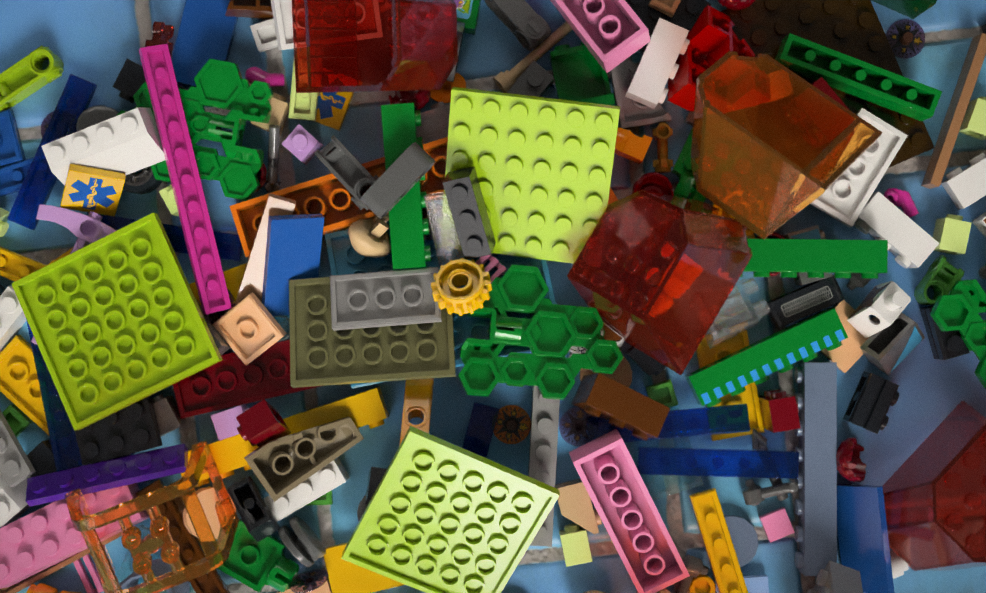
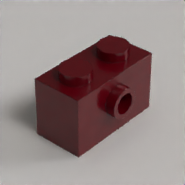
(779, 411)
(261, 424)

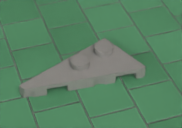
(631, 112)

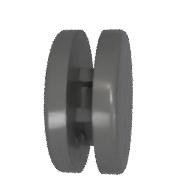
(303, 543)

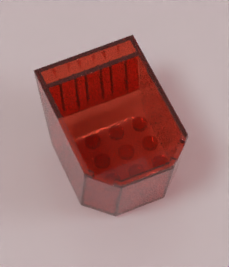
(373, 44)
(661, 271)
(940, 497)

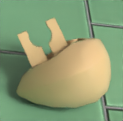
(370, 237)

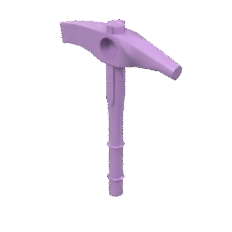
(85, 227)

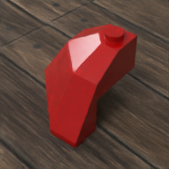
(709, 41)

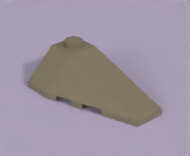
(296, 457)

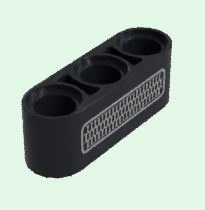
(804, 301)

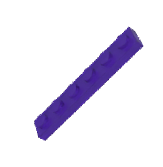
(107, 474)

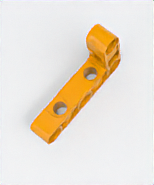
(417, 404)

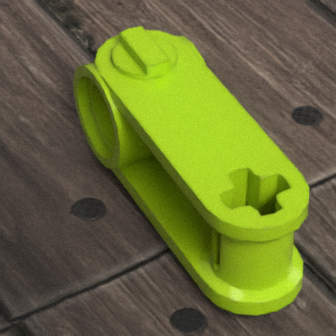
(28, 76)

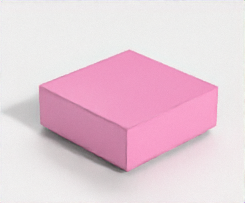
(776, 524)

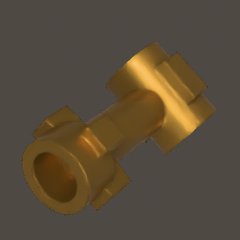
(661, 134)

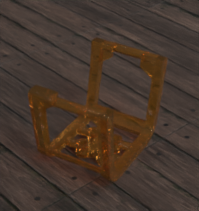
(215, 551)

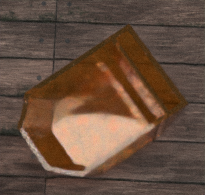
(769, 140)

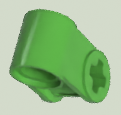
(940, 277)

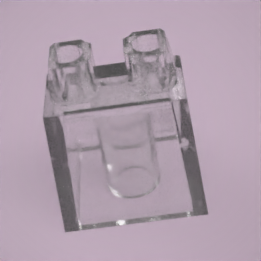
(737, 313)

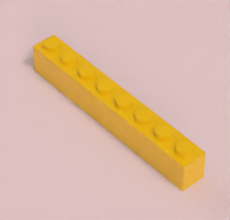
(363, 409)

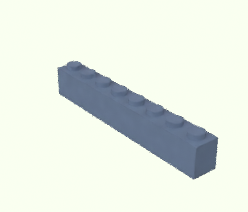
(817, 466)

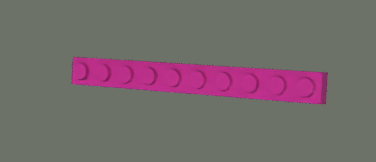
(185, 178)

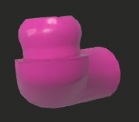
(258, 74)
(902, 199)

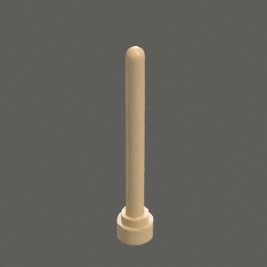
(506, 79)

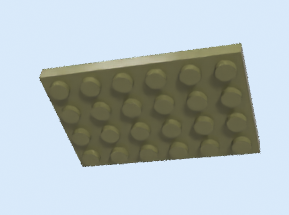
(361, 354)

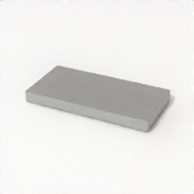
(383, 299)

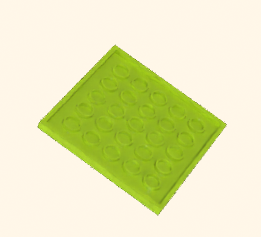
(537, 165)
(116, 321)
(448, 519)

